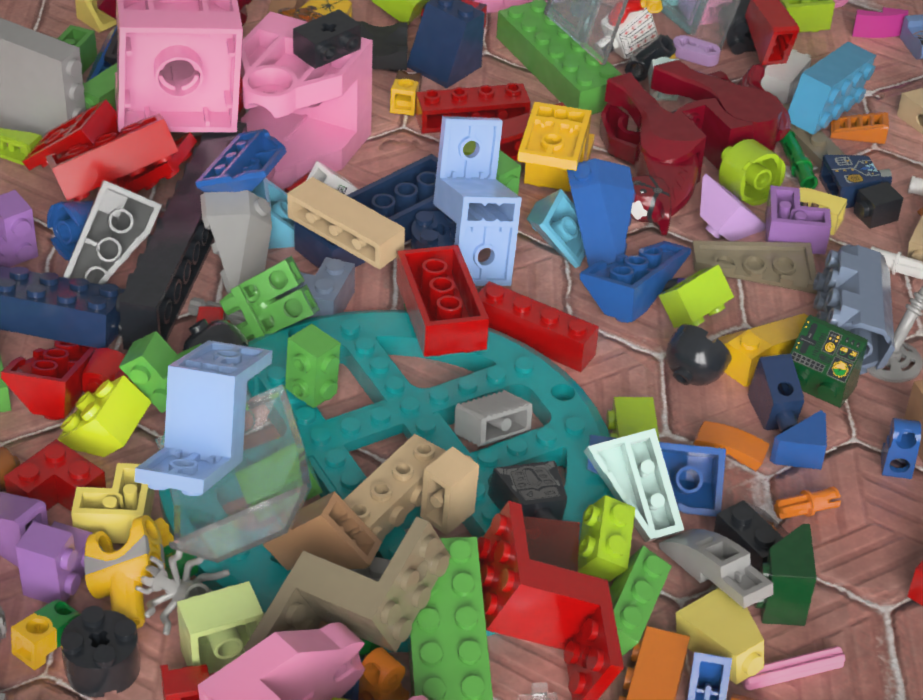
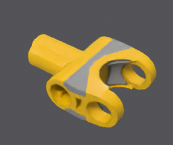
(120, 571)

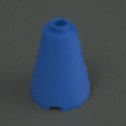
(67, 222)

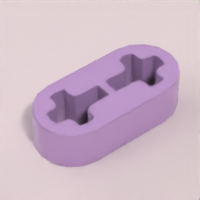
(696, 50)

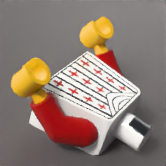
(636, 27)

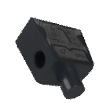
(531, 485)

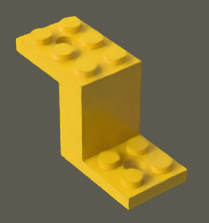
(555, 143)

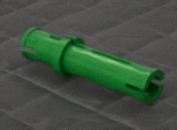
(800, 166)

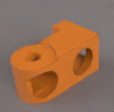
(382, 677)

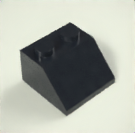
(750, 529)

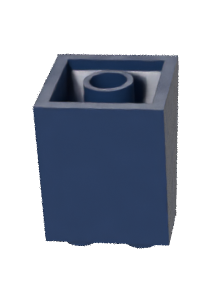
(448, 42)

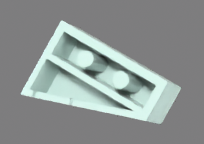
(638, 476)

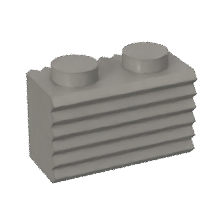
(492, 418)

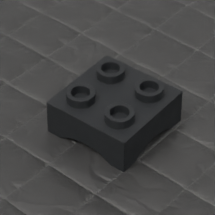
(389, 45)

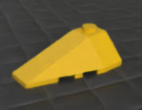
(758, 342)

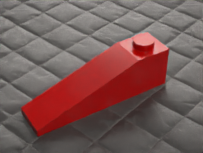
(50, 379)

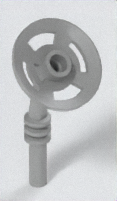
(896, 374)

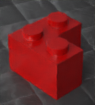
(54, 475)

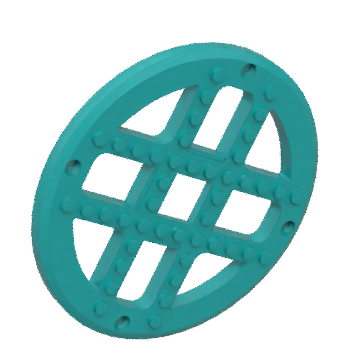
(400, 407)

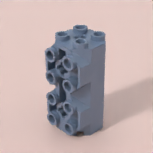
(858, 298)

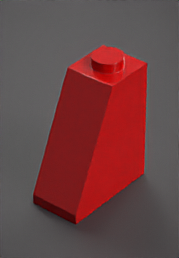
(771, 30)

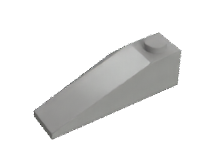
(240, 232)

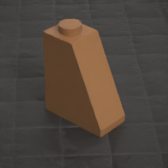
(327, 531)

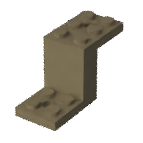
(370, 608)

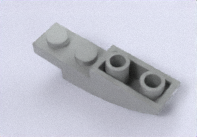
(721, 561)

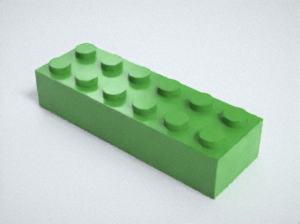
(554, 56)
(450, 633)

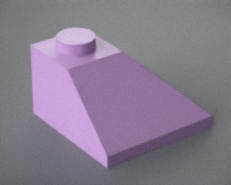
(726, 213)

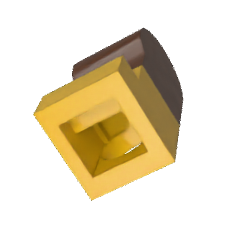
(404, 93)

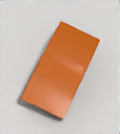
(739, 444)

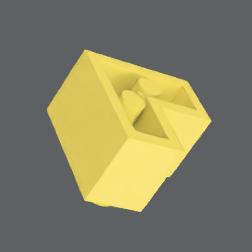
(114, 507)

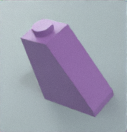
(15, 518)

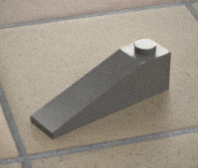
(111, 233)

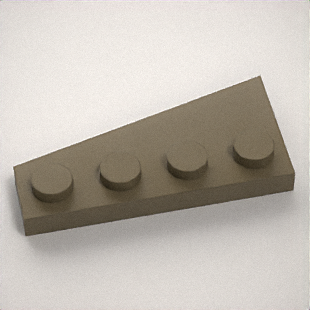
(769, 263)

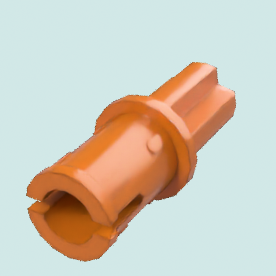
(807, 503)

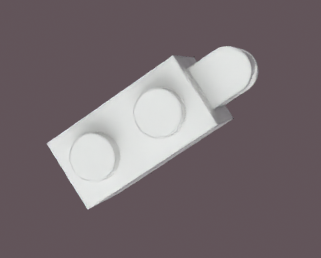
(783, 78)

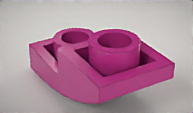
(878, 24)

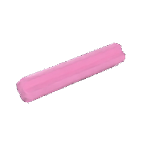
(796, 667)

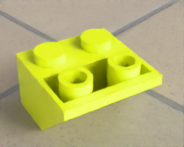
(105, 418)

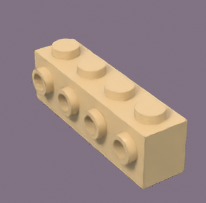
(345, 222)
(394, 486)

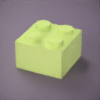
(217, 625)

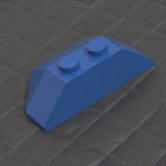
(242, 163)

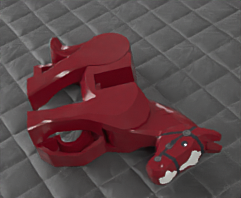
(673, 143)

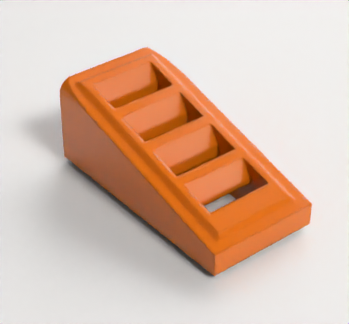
(861, 127)

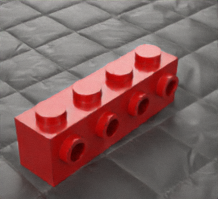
(482, 101)
(540, 326)

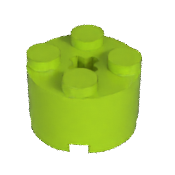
(750, 170)

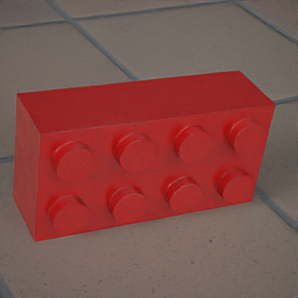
(442, 300)

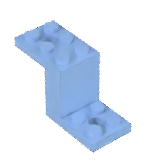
(475, 200)
(204, 417)

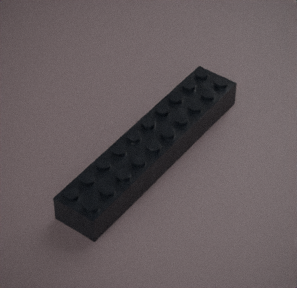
(173, 253)

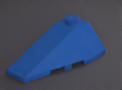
(603, 207)

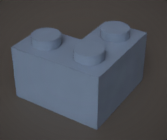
(330, 287)

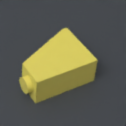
(723, 629)

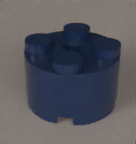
(432, 230)

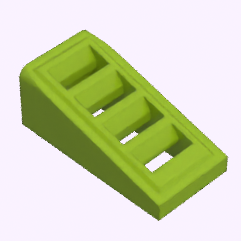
(17, 139)

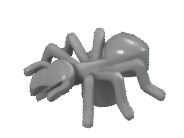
(175, 587)

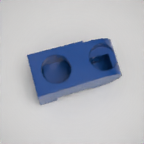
(903, 444)

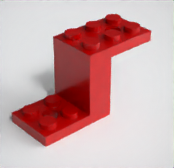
(98, 121)
(549, 605)

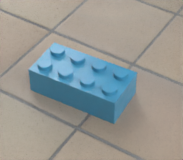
(831, 87)

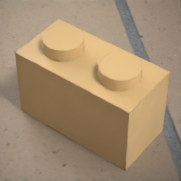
(449, 490)

